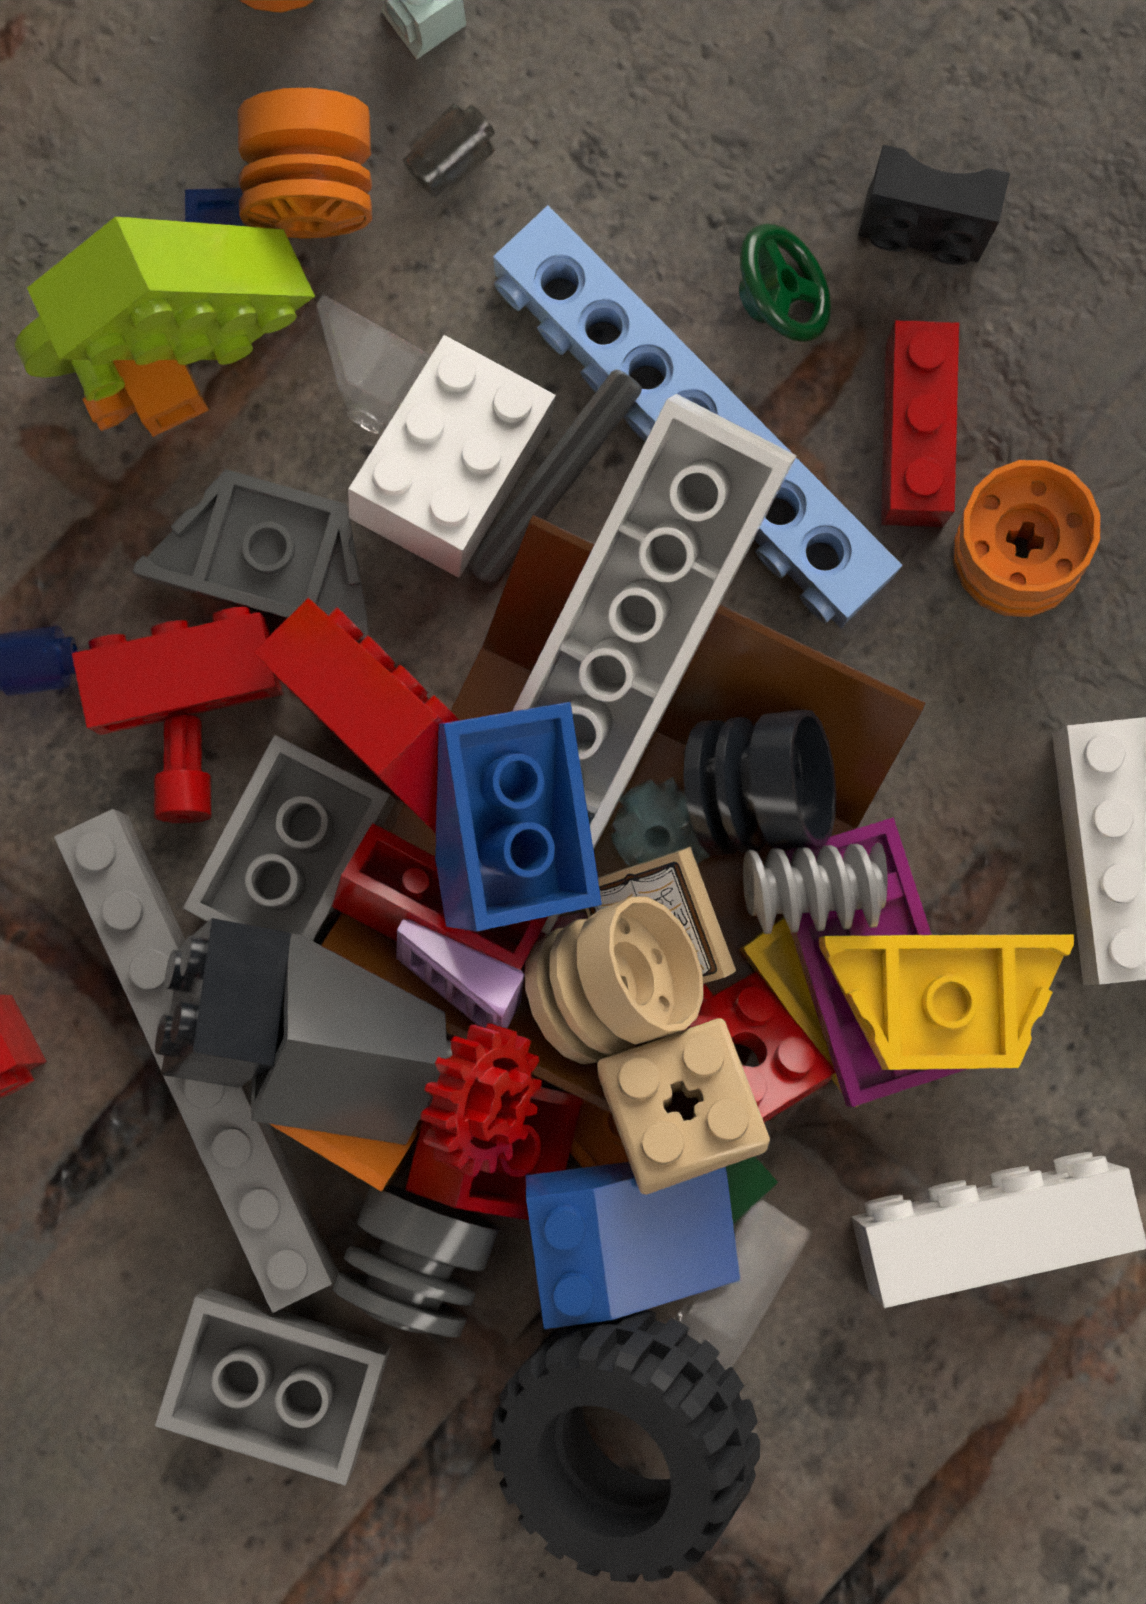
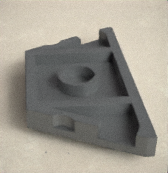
(262, 550)

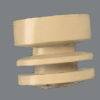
(614, 980)

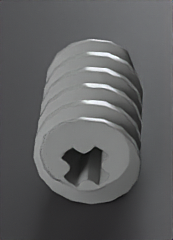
(816, 885)

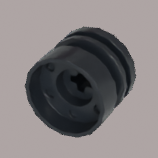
(760, 783)

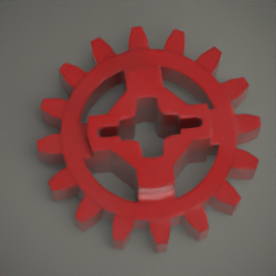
(481, 1099)

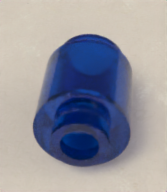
(36, 660)

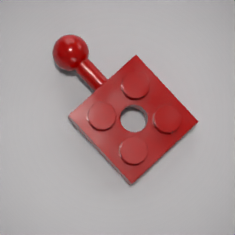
(787, 1057)

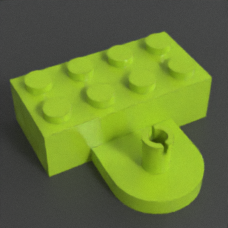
(160, 295)

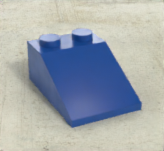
(512, 819)
(618, 1251)

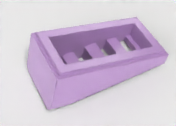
(463, 976)

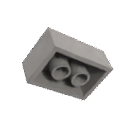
(288, 844)
(273, 1385)

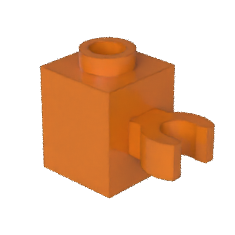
(159, 393)

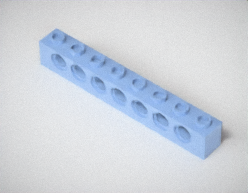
(551, 251)

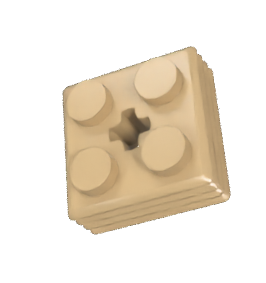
(661, 1144)

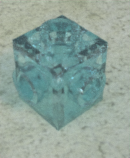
(649, 806)

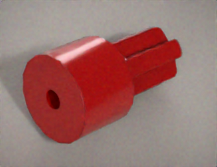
(182, 789)

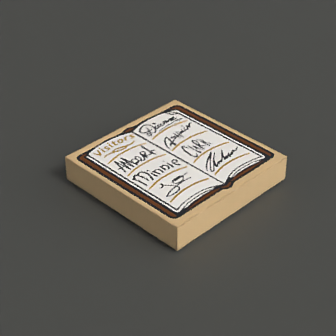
(678, 886)

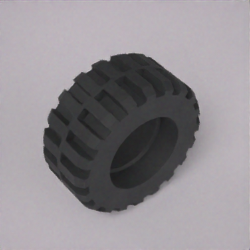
(587, 1501)

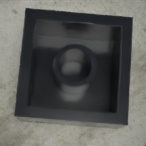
(224, 1003)

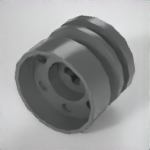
(415, 1261)

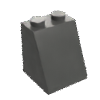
(349, 1051)

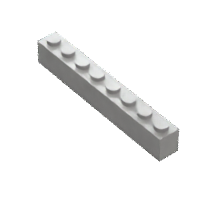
(237, 1152)

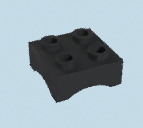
(932, 208)

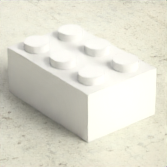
(450, 456)

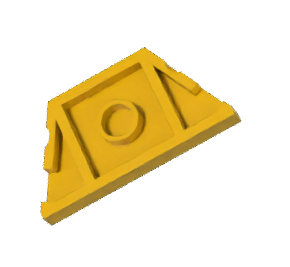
(946, 995)

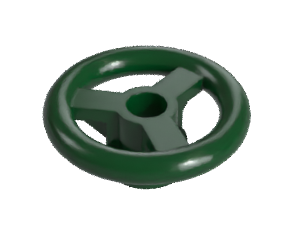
(772, 285)

